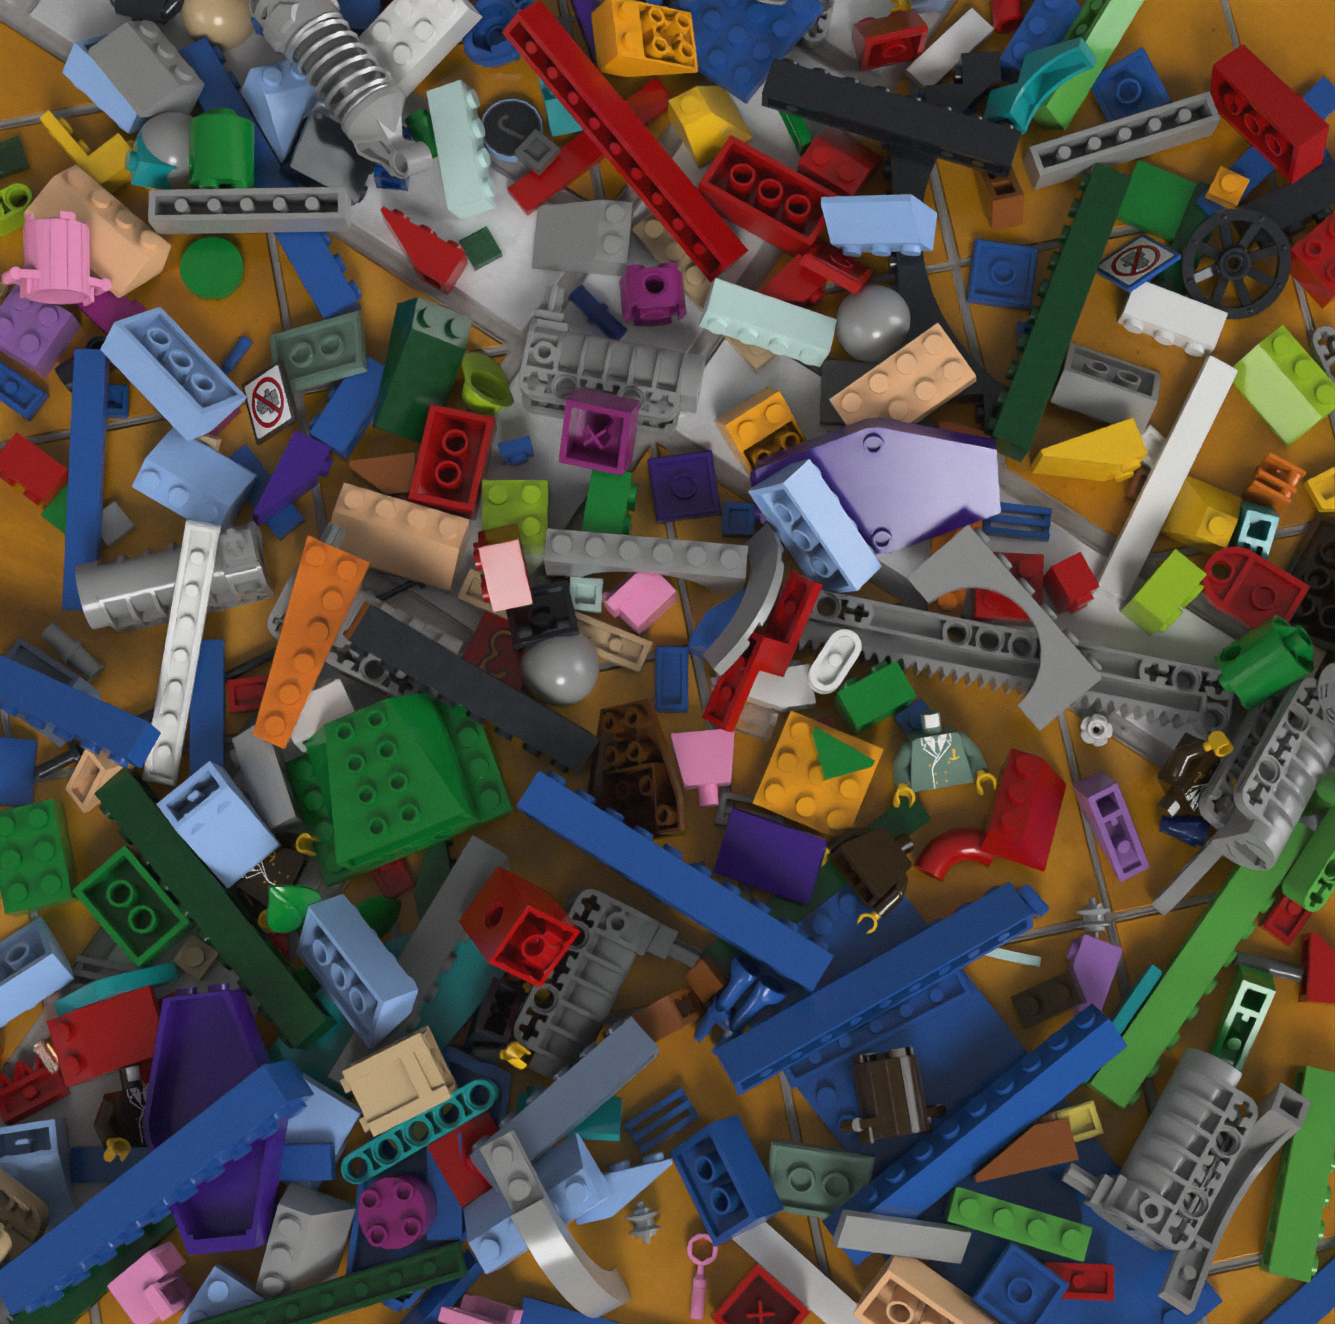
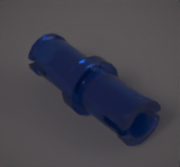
(597, 313)

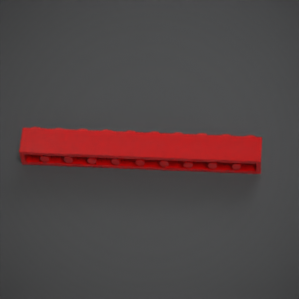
(624, 140)

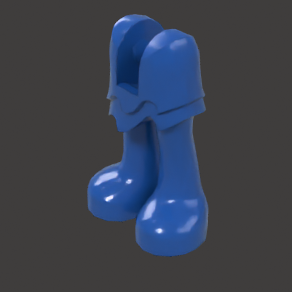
(721, 1009)

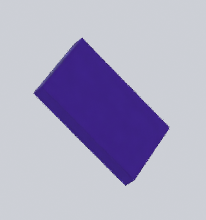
(771, 856)

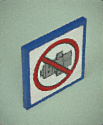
(1137, 263)

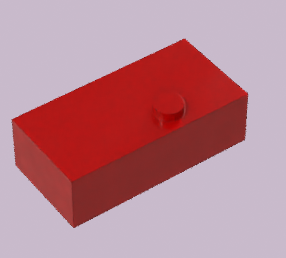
(1268, 114)
(765, 197)

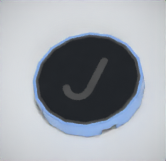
(508, 126)

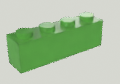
(1017, 1223)

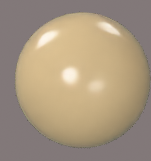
(220, 21)

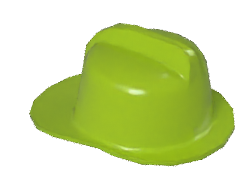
(484, 385)

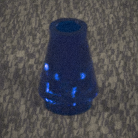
(1186, 828)

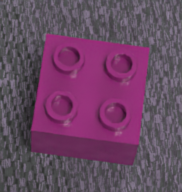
(599, 431)

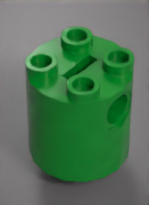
(221, 150)
(1265, 661)

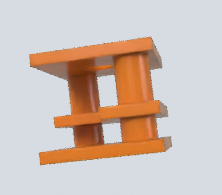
(1271, 485)

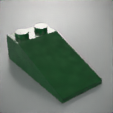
(419, 366)

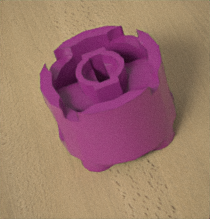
(652, 294)
(397, 1211)

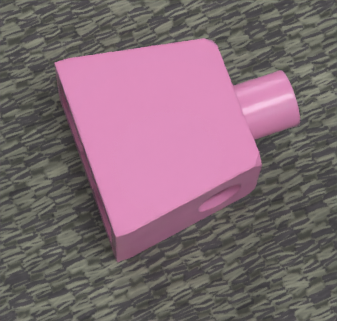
(704, 762)

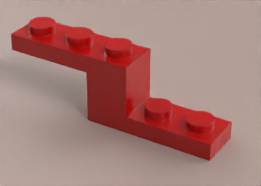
(767, 652)

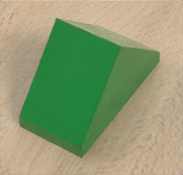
(836, 757)

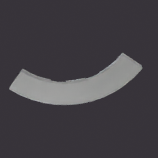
(761, 592)

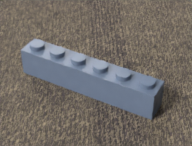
(574, 1093)

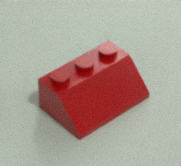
(453, 461)
(1024, 811)

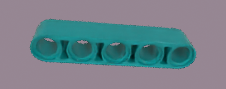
(405, 1139)

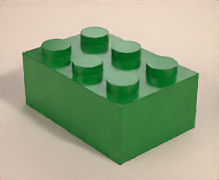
(36, 859)
(133, 908)

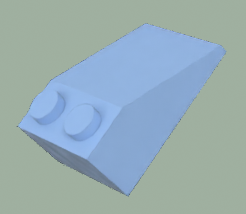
(279, 100)
(325, 1120)

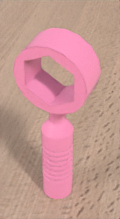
(699, 1280)

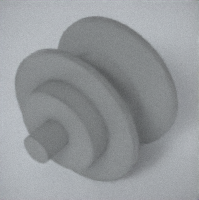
(1093, 918)
(643, 1222)

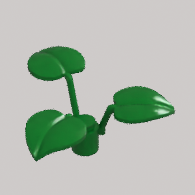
(289, 907)

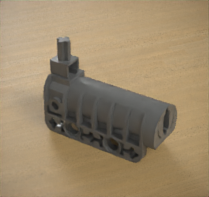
(591, 978)

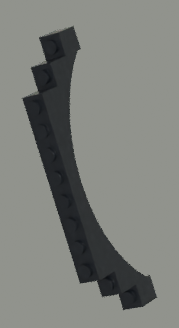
(909, 174)

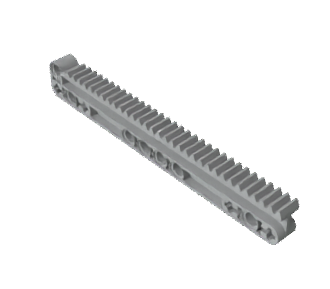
(921, 642)

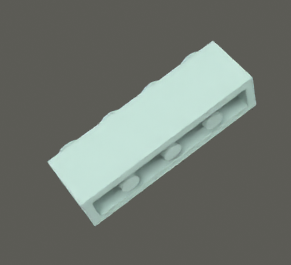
(461, 149)
(767, 323)

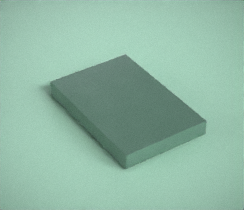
(322, 350)
(816, 1178)

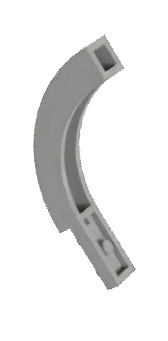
(1278, 1119)
(546, 1236)

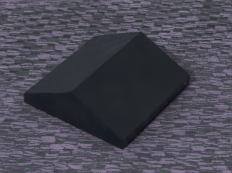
(550, 610)

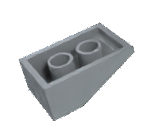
(584, 237)

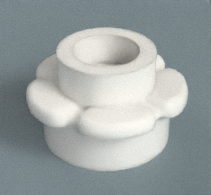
(1089, 736)

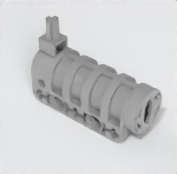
(333, 536)

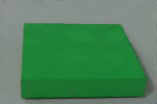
(1155, 201)

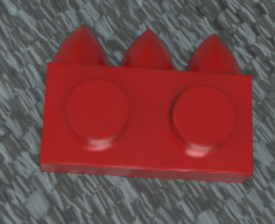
(30, 1091)

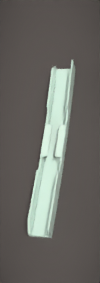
(1015, 957)

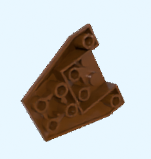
(635, 770)

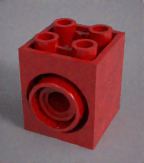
(519, 927)

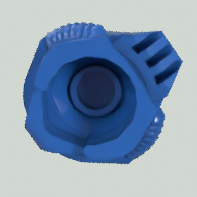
(485, 41)

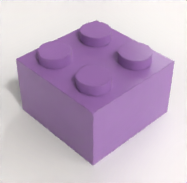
(35, 332)

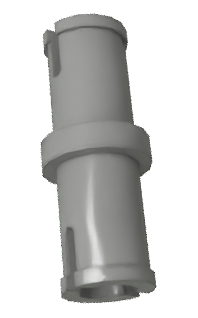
(72, 651)

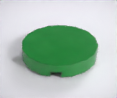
(212, 268)

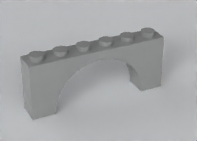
(583, 553)
(1062, 669)

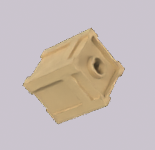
(399, 1081)

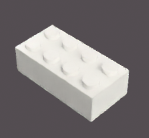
(415, 37)

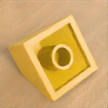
(705, 121)
(1202, 516)

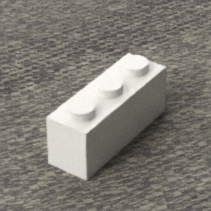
(1172, 319)

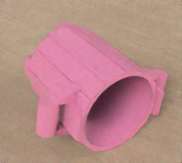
(56, 262)

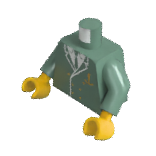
(937, 759)

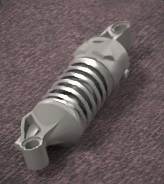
(328, 53)

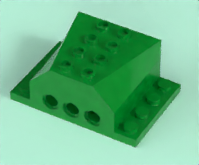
(395, 783)

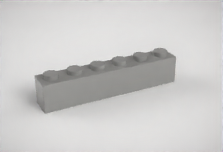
(1121, 140)
(249, 210)

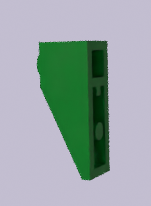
(1242, 1015)

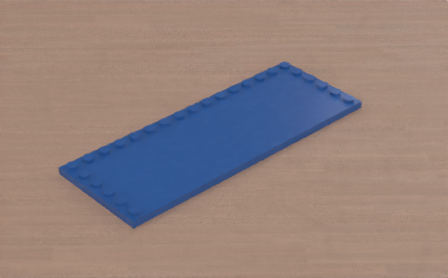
(957, 1060)

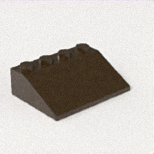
(1315, 566)

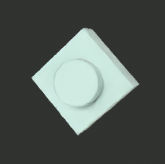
(586, 594)

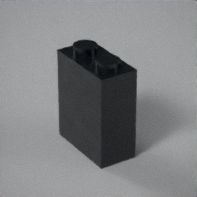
(326, 157)

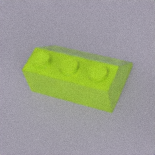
(1285, 386)

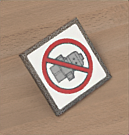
(270, 402)

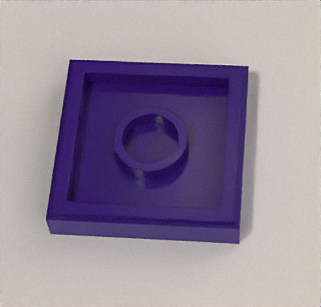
(684, 487)

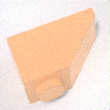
(89, 777)

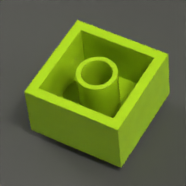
(520, 503)
(1168, 588)

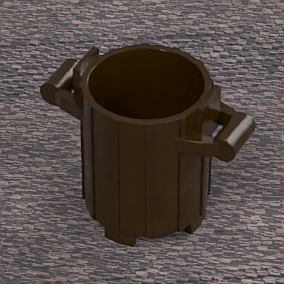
(889, 1096)

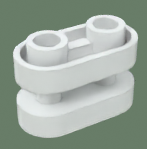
(834, 661)

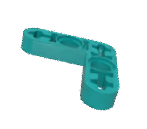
(117, 985)

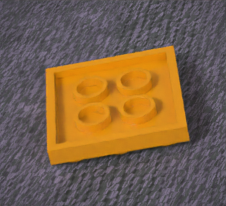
(795, 785)

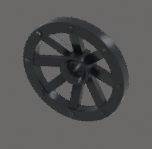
(1242, 261)

